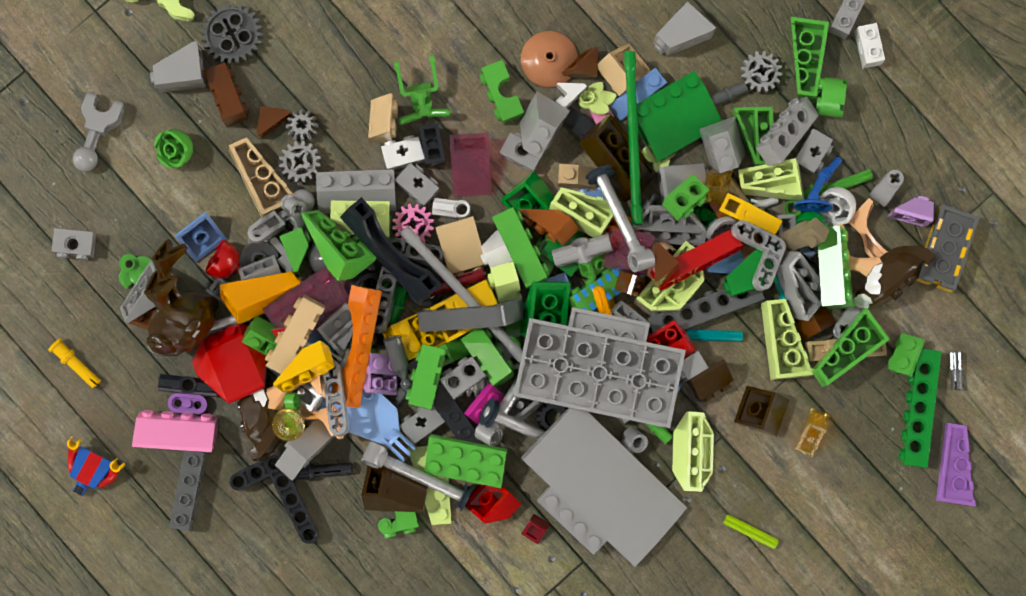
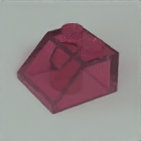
(618, 258)

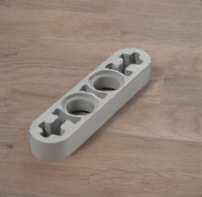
(334, 398)

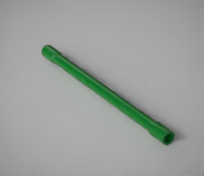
(636, 208)

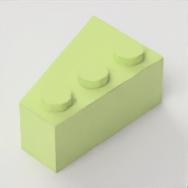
(773, 181)
(505, 282)

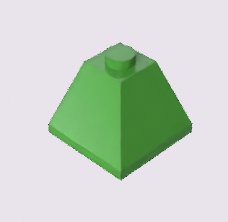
(296, 248)

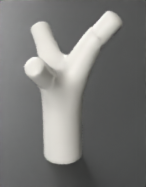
(762, 204)

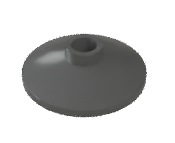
(251, 250)

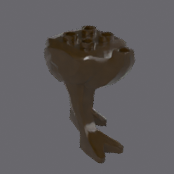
(180, 318)

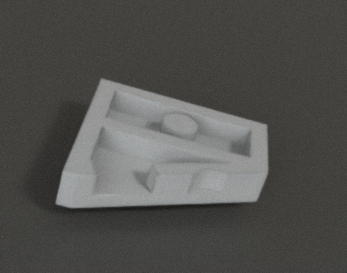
(337, 329)

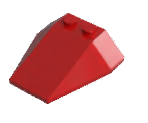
(230, 365)

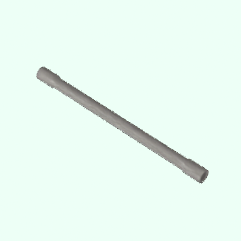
(414, 240)

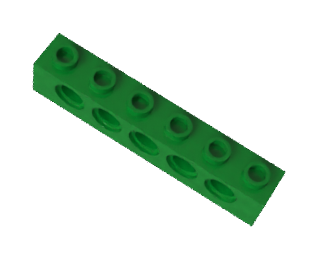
(920, 459)

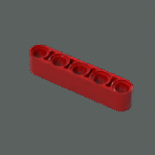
(703, 257)

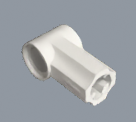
(449, 208)

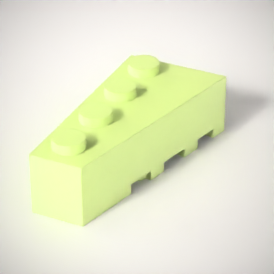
(783, 342)

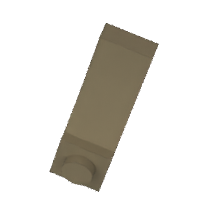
(805, 234)

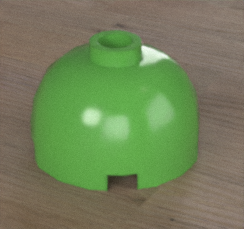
(173, 148)

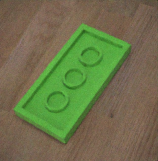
(465, 461)

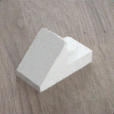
(571, 91)

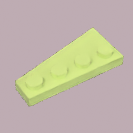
(436, 503)

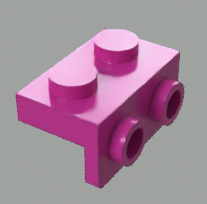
(476, 407)

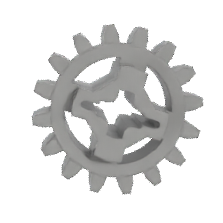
(759, 64)
(295, 168)

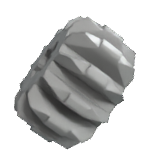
(304, 119)

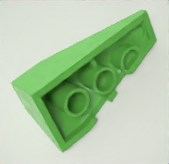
(339, 252)

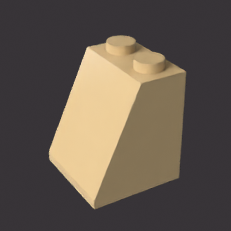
(460, 246)

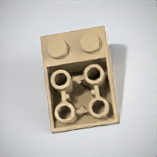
(382, 119)

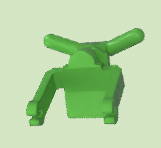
(421, 97)

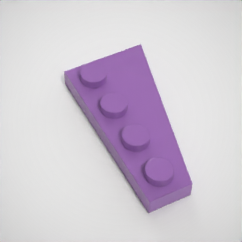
(955, 474)

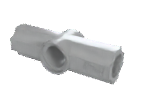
(582, 250)

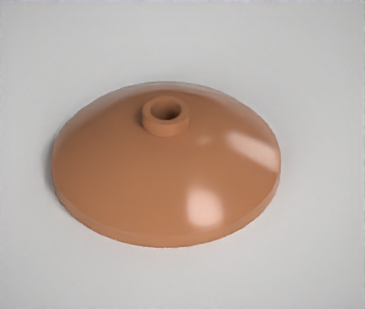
(546, 71)

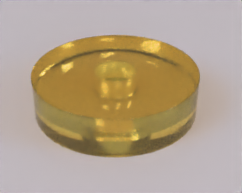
(284, 432)

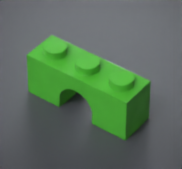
(506, 108)

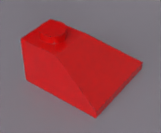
(492, 503)

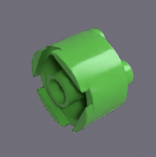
(833, 97)

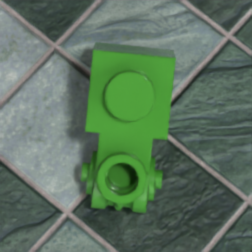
(404, 522)

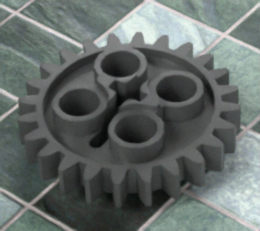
(247, 25)

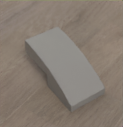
(283, 260)

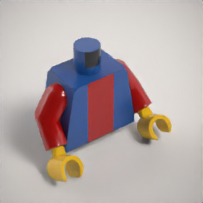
(90, 468)

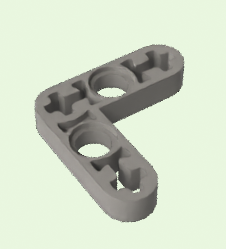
(768, 251)

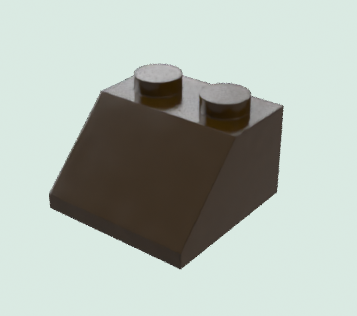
(711, 380)
(761, 410)

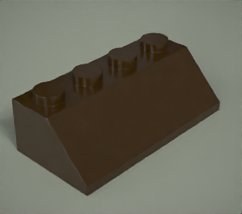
(609, 145)

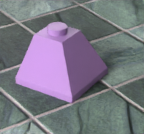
(916, 211)

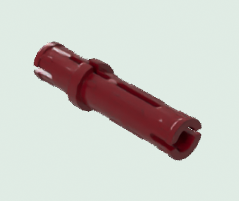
(464, 279)

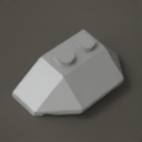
(668, 229)

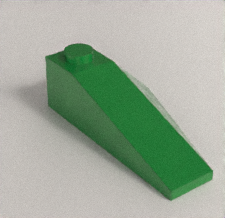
(529, 194)

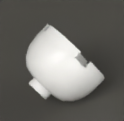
(843, 205)

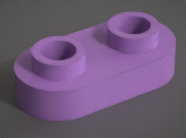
(188, 403)

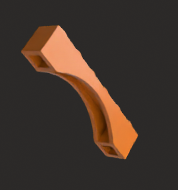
(364, 309)

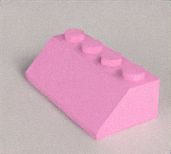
(175, 431)

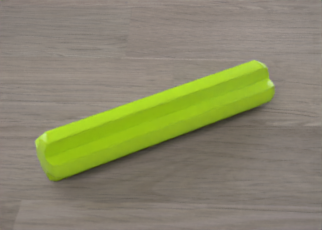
(751, 531)

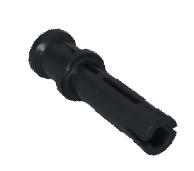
(312, 471)

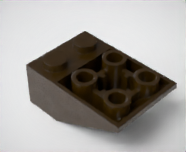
(392, 491)

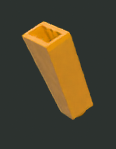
(248, 297)

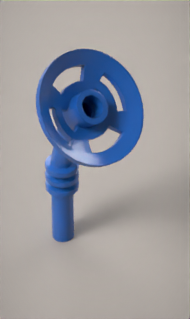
(813, 200)

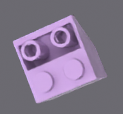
(380, 376)

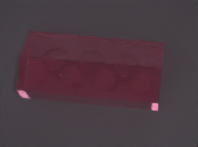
(320, 287)

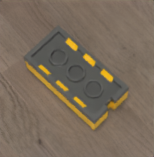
(950, 242)

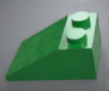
(547, 303)

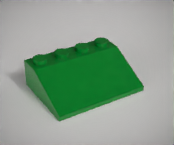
(675, 115)

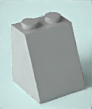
(683, 31)
(180, 70)
(541, 124)
(723, 144)
(672, 176)

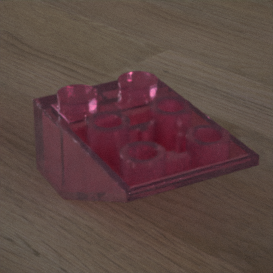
(470, 164)

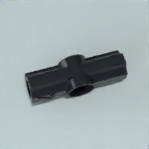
(175, 384)

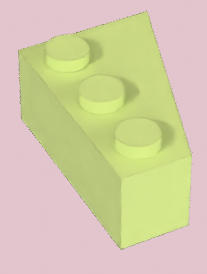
(380, 207)
(588, 212)

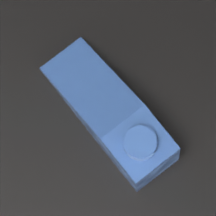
(645, 87)

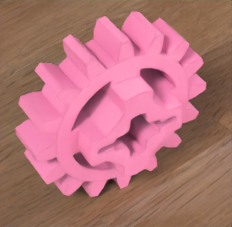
(411, 217)

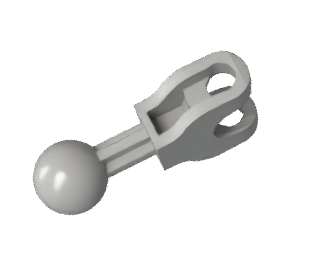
(97, 125)
(274, 223)

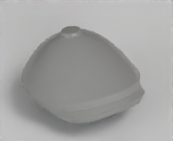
(719, 226)

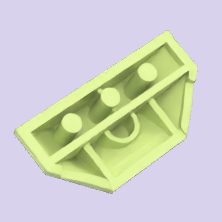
(675, 296)
(693, 451)

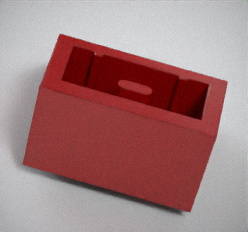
(673, 336)

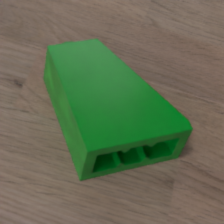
(741, 278)

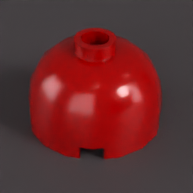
(224, 261)

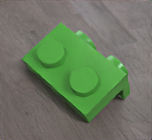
(905, 354)

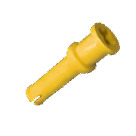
(68, 357)

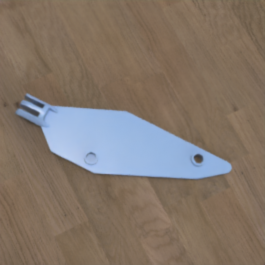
(374, 421)

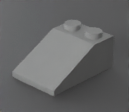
(136, 301)

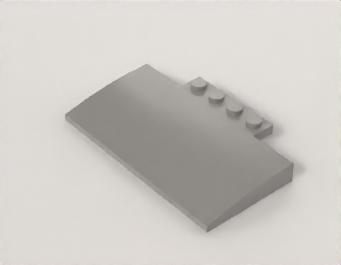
(600, 368)
(601, 488)

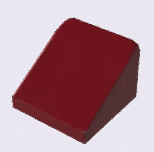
(535, 529)

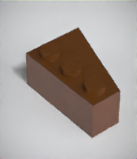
(226, 94)

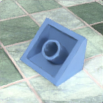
(200, 236)

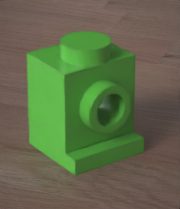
(593, 267)

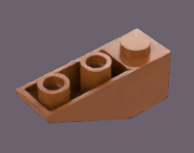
(552, 223)

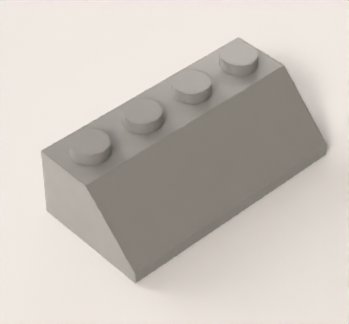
(352, 185)

